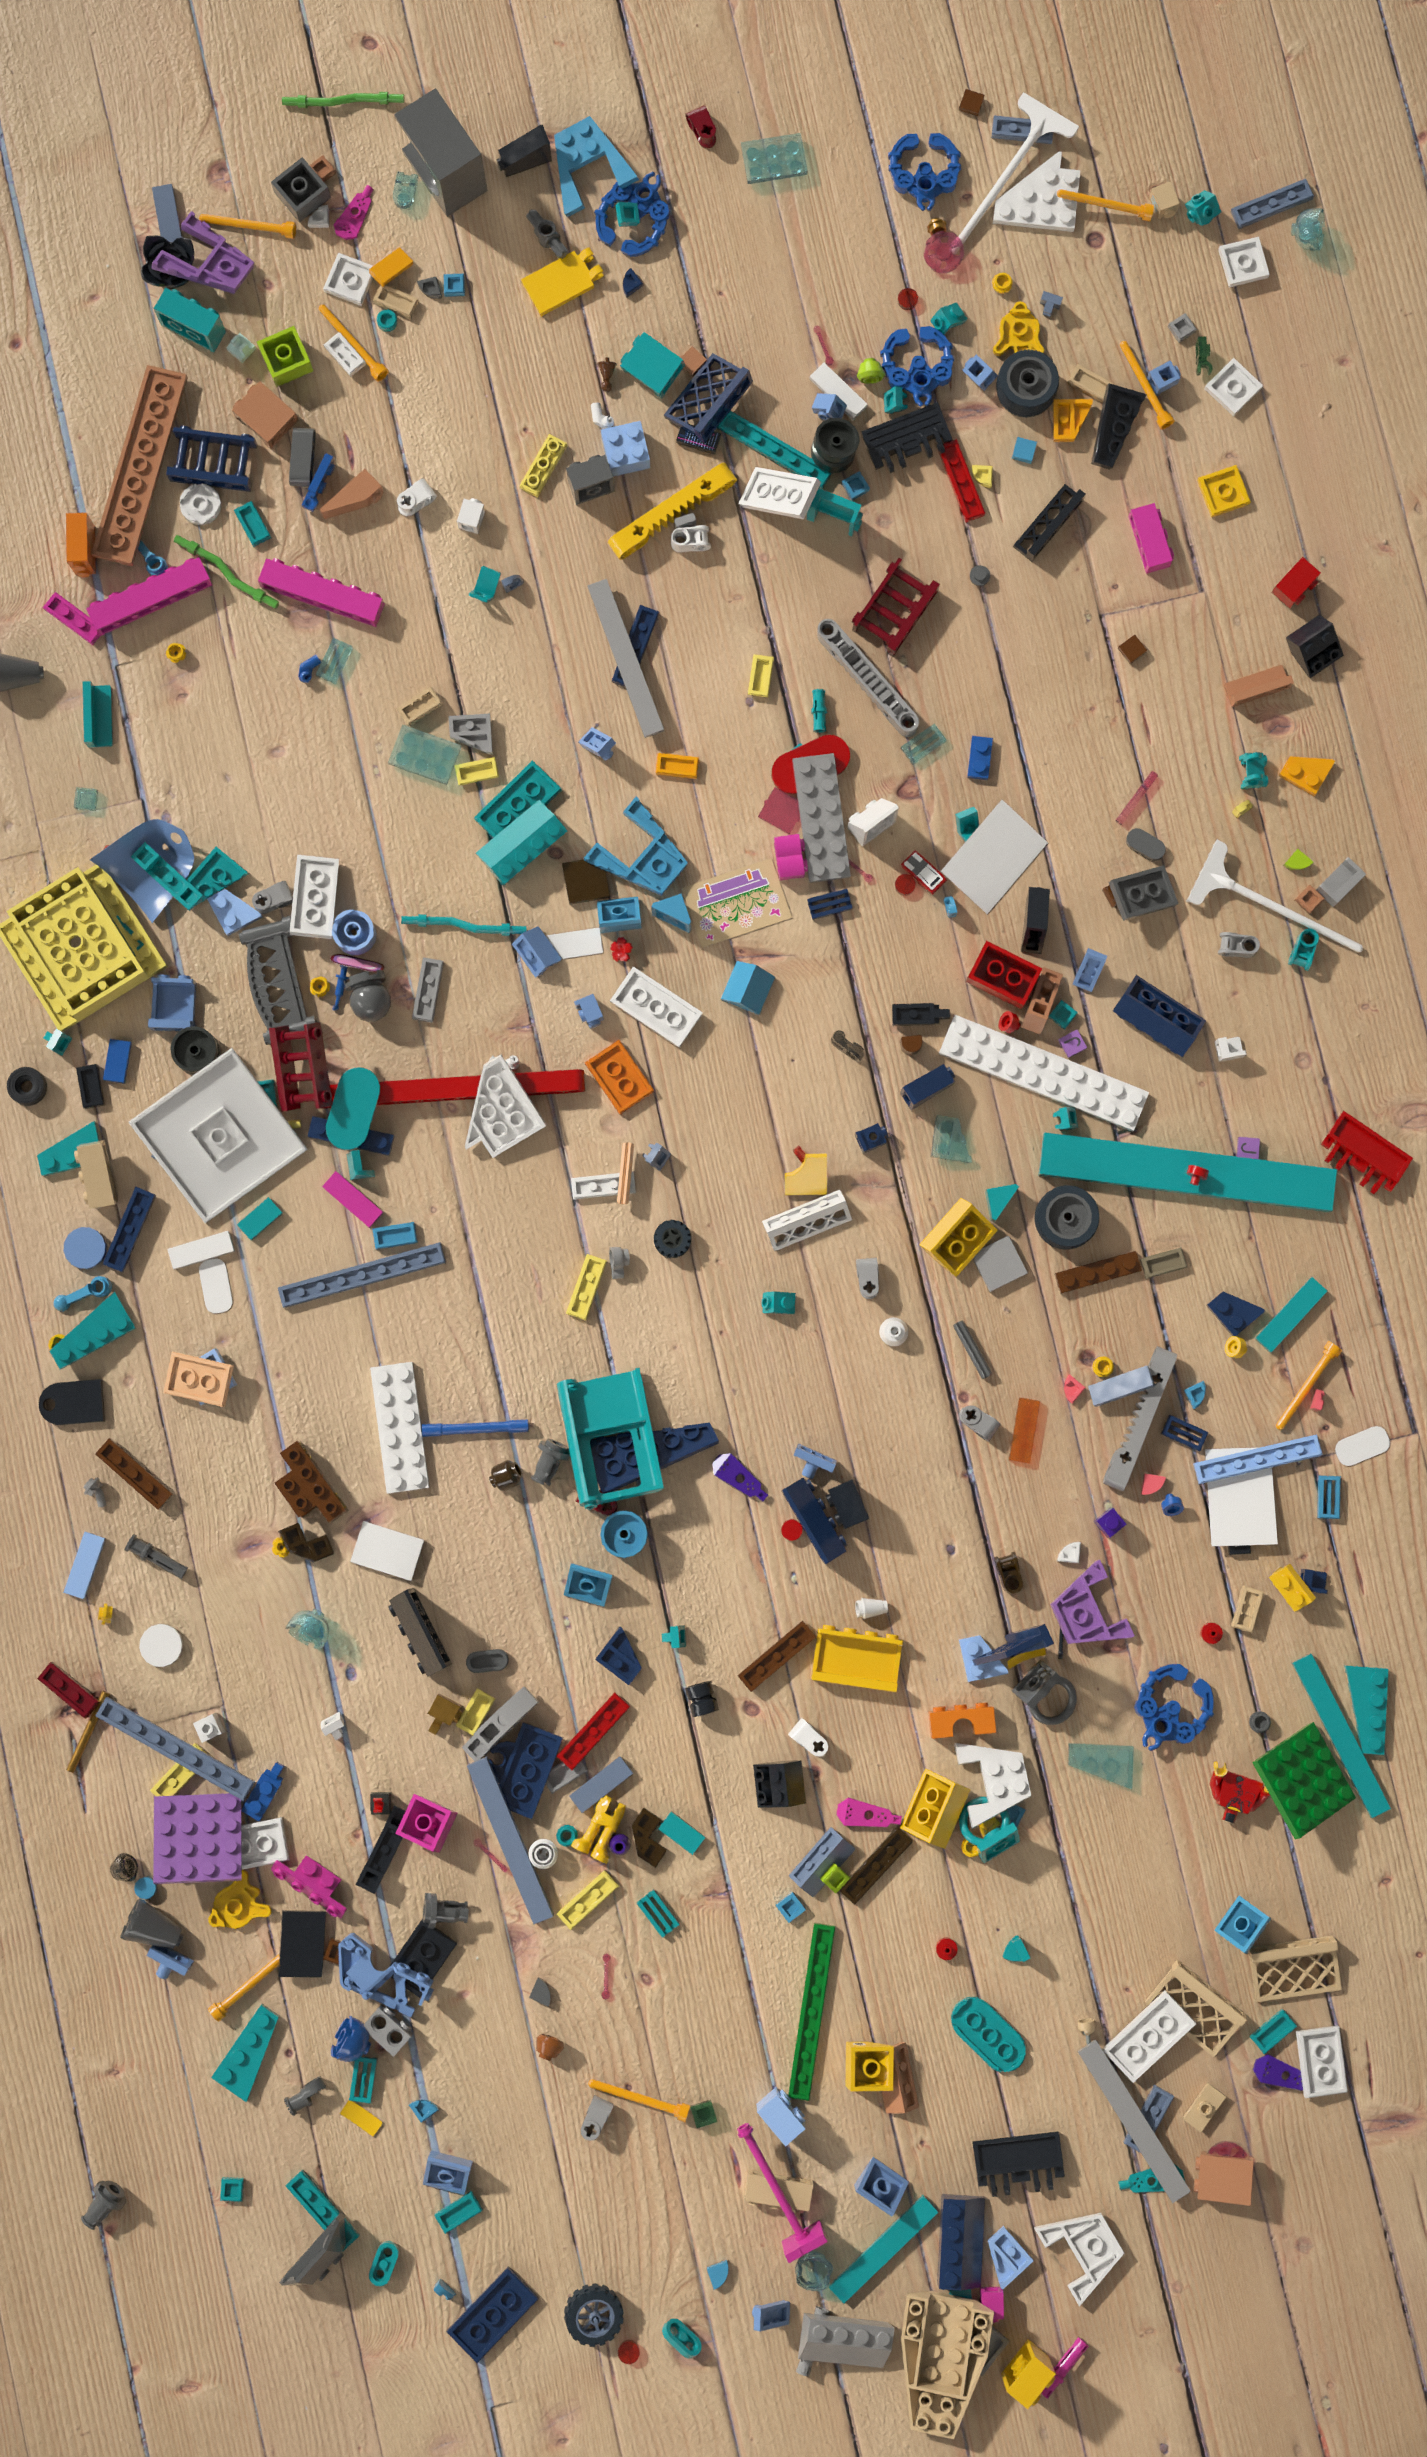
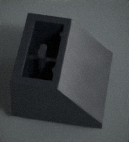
(1315, 645)
(779, 1784)

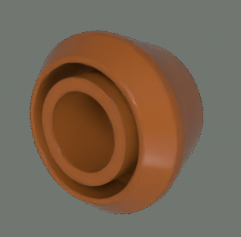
(548, 2046)

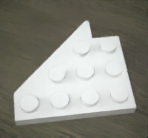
(1036, 202)
(501, 1110)

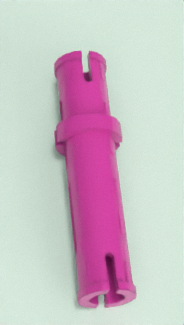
(1066, 2364)

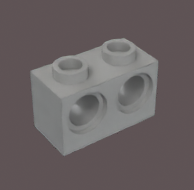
(383, 2034)

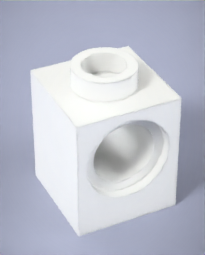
(471, 515)
(209, 1727)

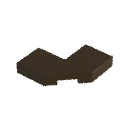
(295, 1543)
(646, 1847)

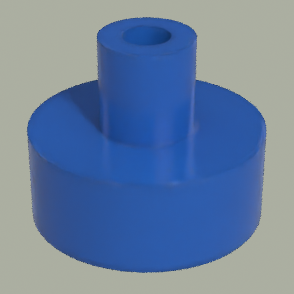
(1172, 1505)

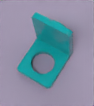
(486, 584)

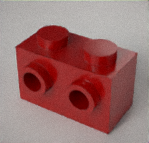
(1296, 582)

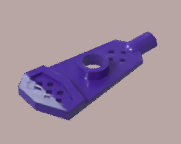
(732, 1471)
(1275, 2072)

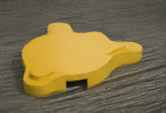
(1018, 331)
(237, 1905)

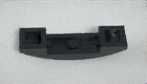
(382, 1853)

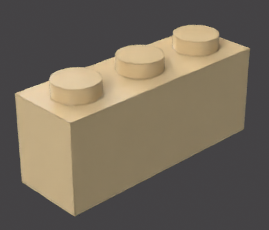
(96, 1174)
(796, 2190)

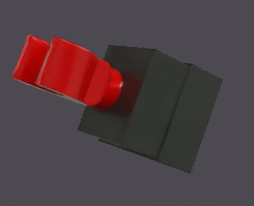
(380, 1803)

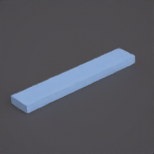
(1257, 1459)

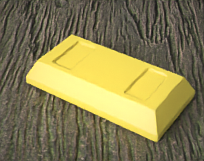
(760, 675)
(476, 771)
(475, 1712)

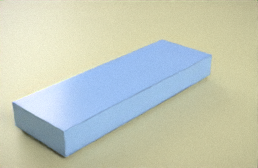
(84, 1565)

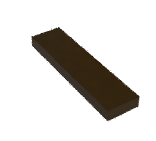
(876, 1865)

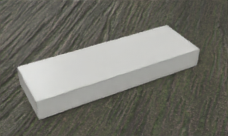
(831, 383)
(598, 1186)
(201, 1250)

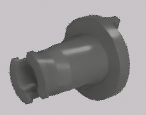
(549, 1460)
(443, 1911)
(108, 2198)

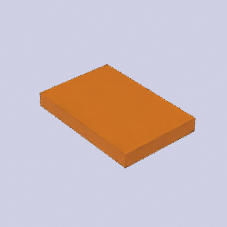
(619, 1077)

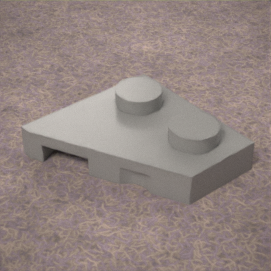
(472, 731)

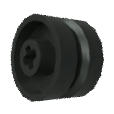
(835, 445)
(186, 1042)

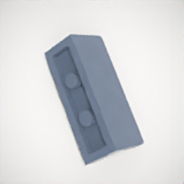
(828, 1850)

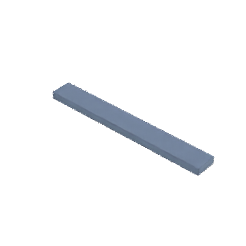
(361, 1275)
(175, 1748)
(510, 1840)

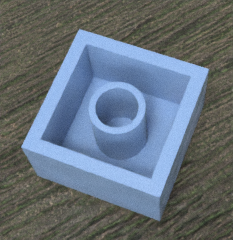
(625, 448)
(781, 2116)

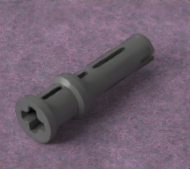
(147, 1552)

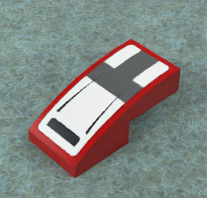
(923, 872)

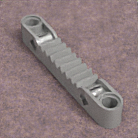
(868, 677)
(1118, 1472)

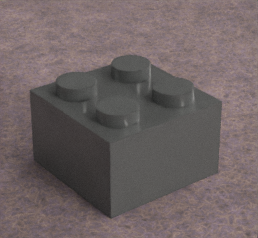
(300, 189)
(590, 479)

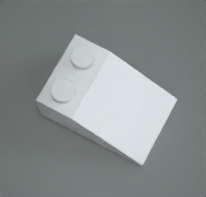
(873, 821)

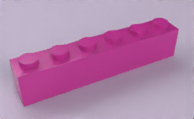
(321, 592)
(148, 596)

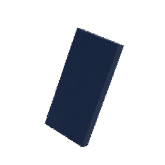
(492, 2314)

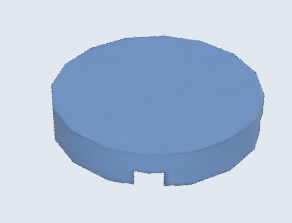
(85, 1248)

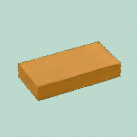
(391, 267)
(677, 765)

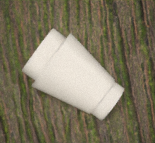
(870, 1607)

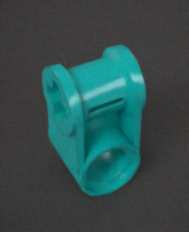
(1304, 953)

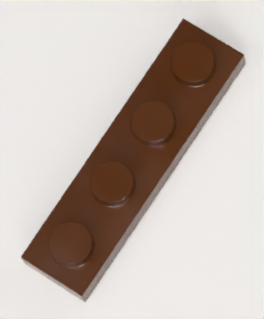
(1098, 1272)
(134, 1474)
(776, 1656)

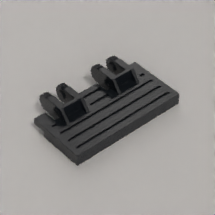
(906, 435)
(1019, 2157)

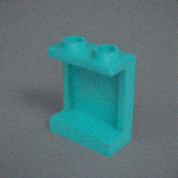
(652, 364)
(836, 507)

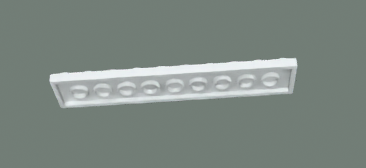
(1043, 1073)

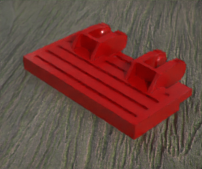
(1367, 1150)

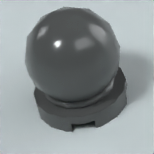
(369, 997)

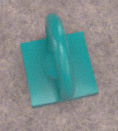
(996, 1840)

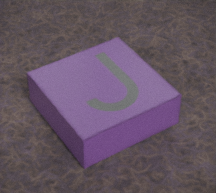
(1072, 1043)
(1248, 1147)

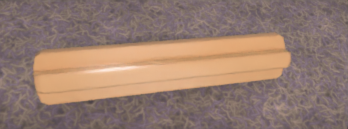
(625, 1173)

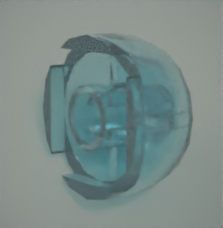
(1309, 229)
(309, 1627)

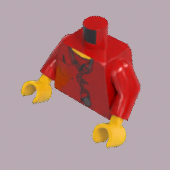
(1236, 1792)

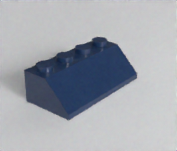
(1159, 1016)
(814, 1521)
(960, 2242)

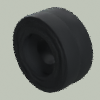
(16, 1080)

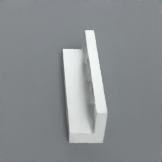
(805, 1216)

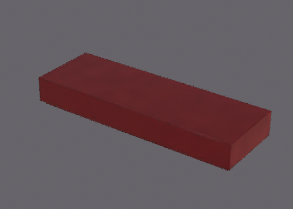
(68, 1690)

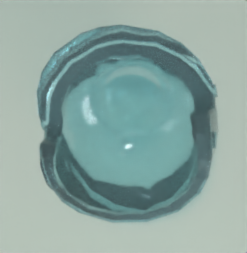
(813, 2271)

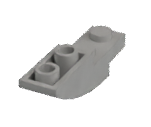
(500, 1724)

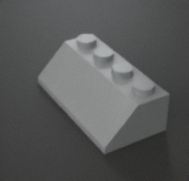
(845, 2340)

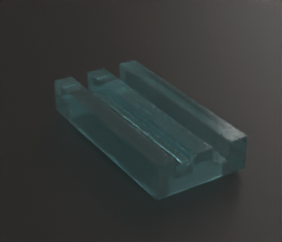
(327, 676)
(909, 754)

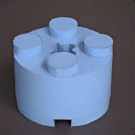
(343, 936)

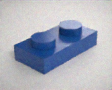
(979, 757)

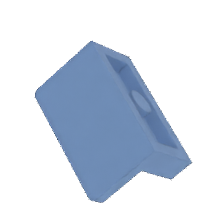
(536, 951)

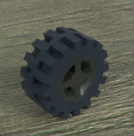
(666, 1236)

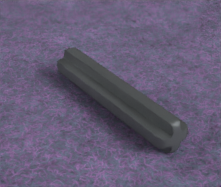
(972, 1349)

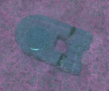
(402, 195)

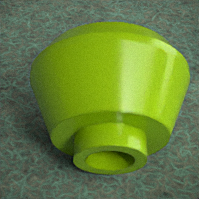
(870, 371)

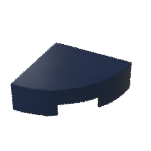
(631, 283)

